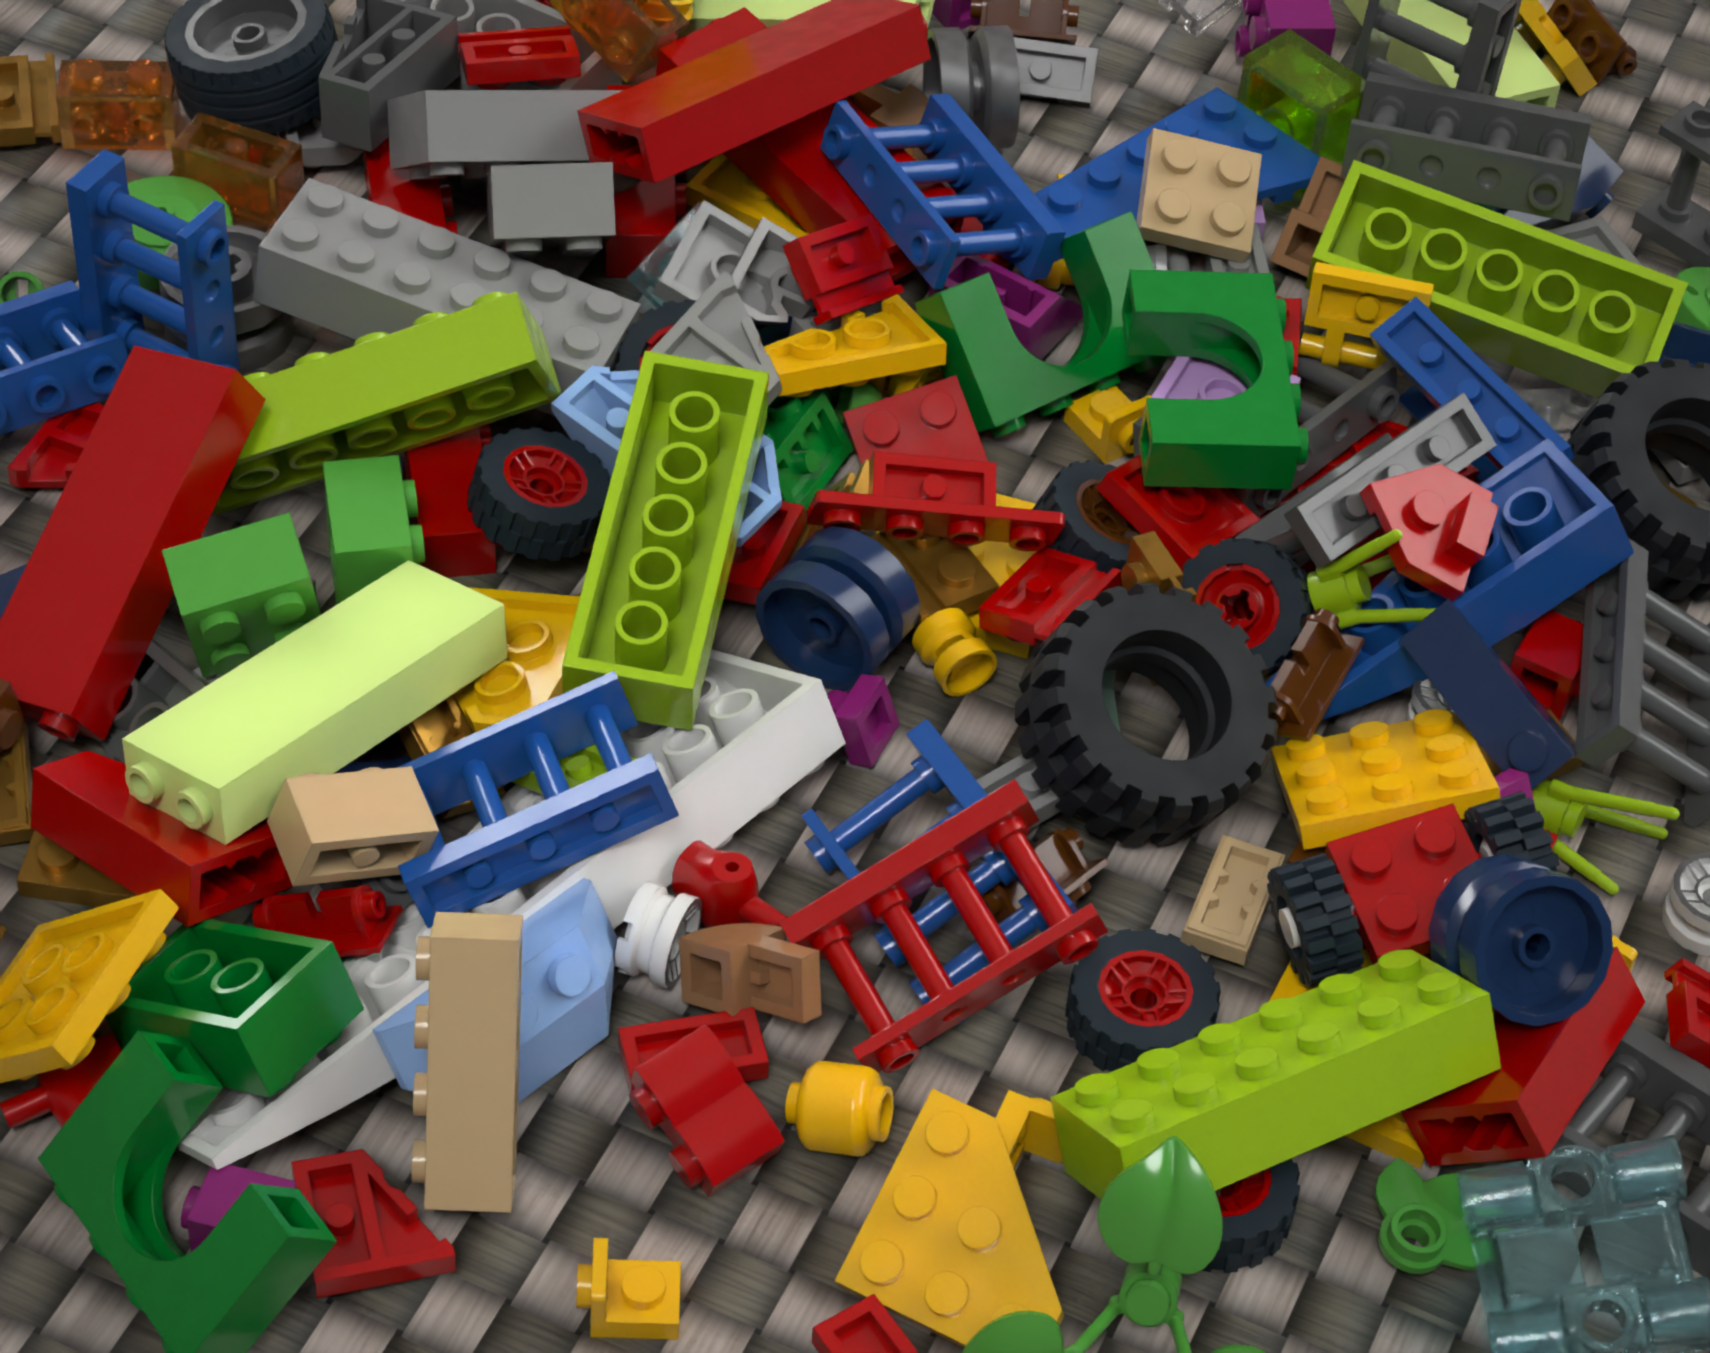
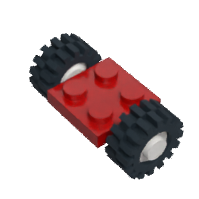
(1390, 882)

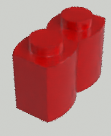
(705, 1112)

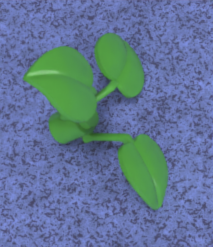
(1162, 1223)

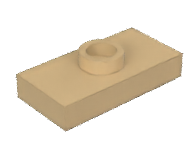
(1231, 900)

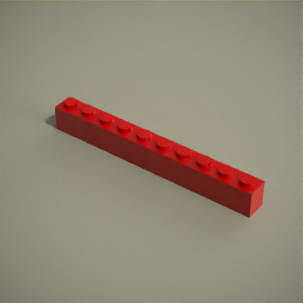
(446, 466)

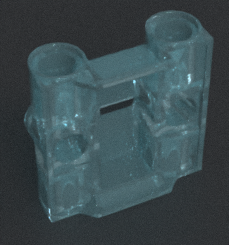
(1533, 1264)

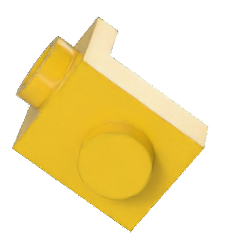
(1028, 1127)

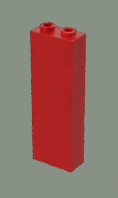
(753, 86)
(789, 159)
(100, 565)

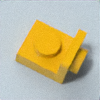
(1105, 422)
(629, 1296)

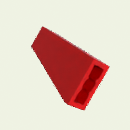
(89, 812)
(1539, 1085)

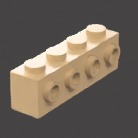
(471, 1061)

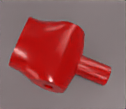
(724, 885)
(61, 1089)

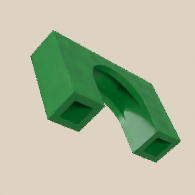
(1240, 325)
(995, 369)
(112, 1174)

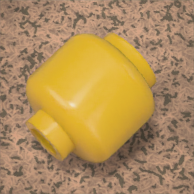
(840, 1108)

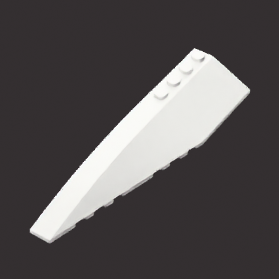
(748, 745)

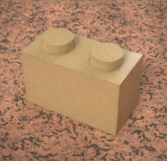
(350, 824)

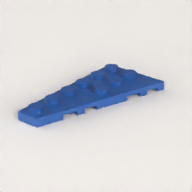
(1113, 180)

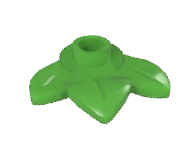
(1423, 1212)

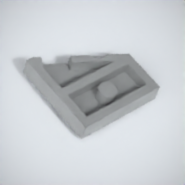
(721, 333)

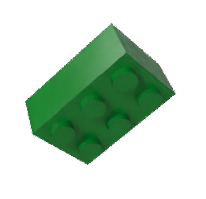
(244, 999)

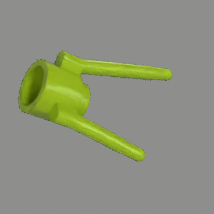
(1345, 585)
(1567, 806)

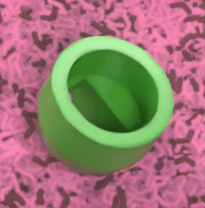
(10, 288)
(854, 397)

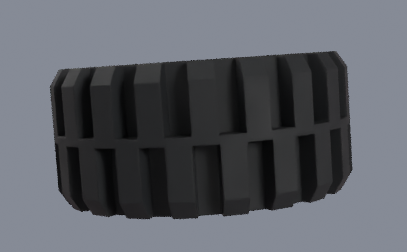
(1663, 411)
(1203, 670)

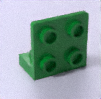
(806, 444)

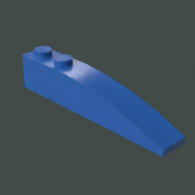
(1544, 546)

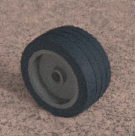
(250, 60)

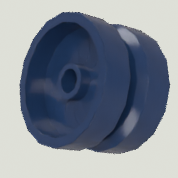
(837, 607)
(1523, 937)

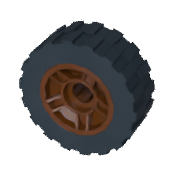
(1091, 523)

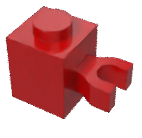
(1551, 661)

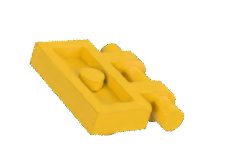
(1353, 304)

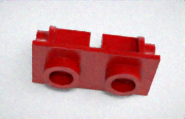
(349, 917)

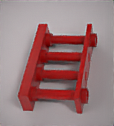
(943, 860)

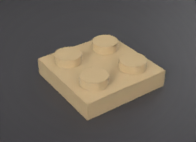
(1198, 195)

